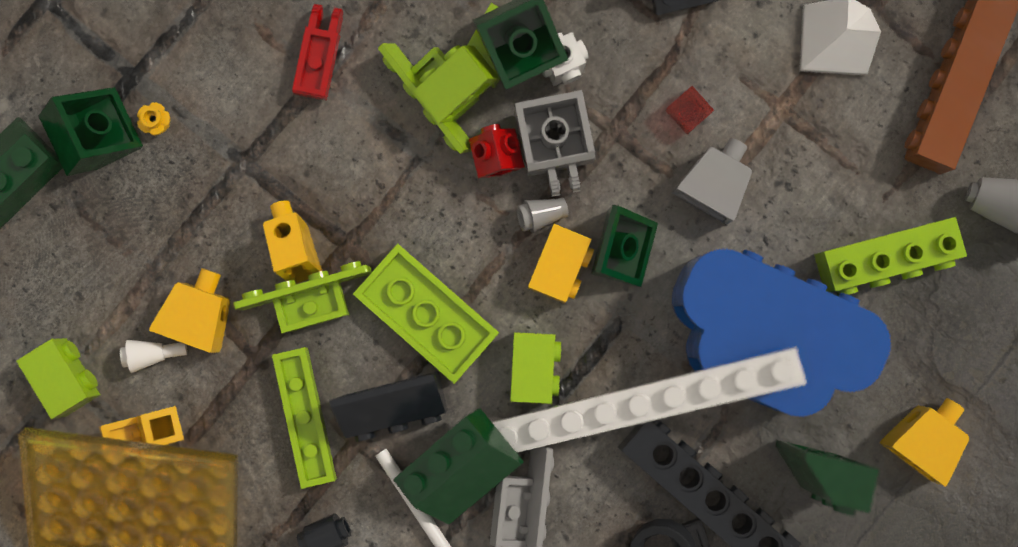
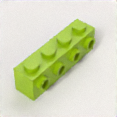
(891, 255)

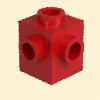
(496, 151)

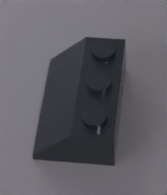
(390, 406)

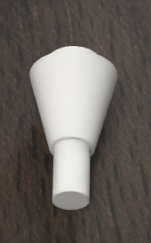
(141, 354)

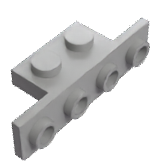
(522, 504)

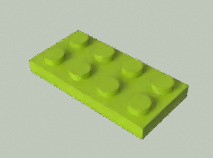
(426, 313)

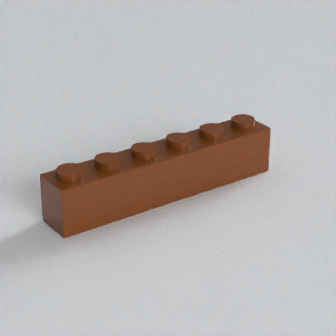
(960, 84)

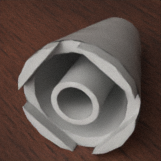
(995, 200)

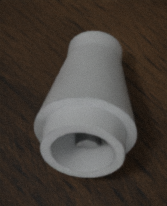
(539, 213)

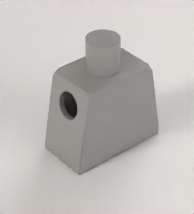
(717, 181)

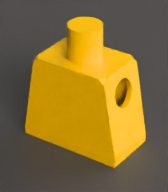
(290, 244)
(194, 313)
(929, 441)

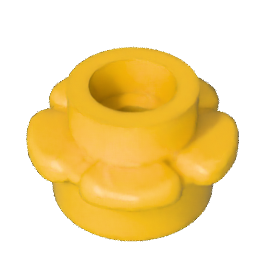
(159, 125)

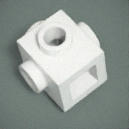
(574, 67)

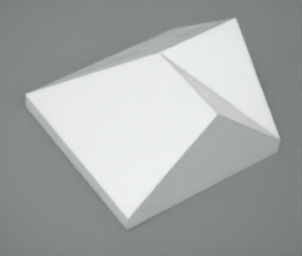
(838, 37)

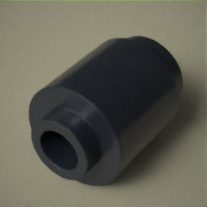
(326, 532)

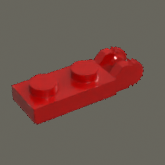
(317, 55)

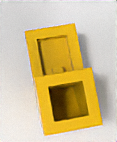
(155, 428)

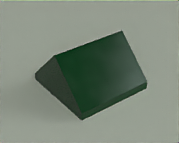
(624, 246)

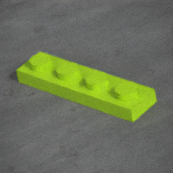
(304, 417)

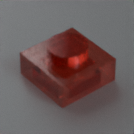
(689, 110)

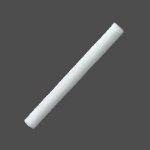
(424, 519)

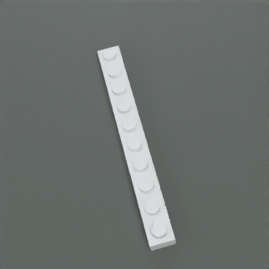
(654, 400)

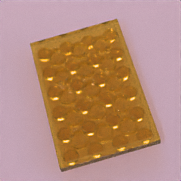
(125, 493)

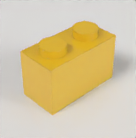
(560, 264)

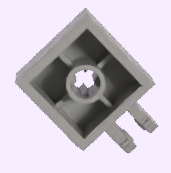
(544, 155)

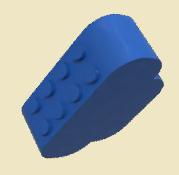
(752, 309)

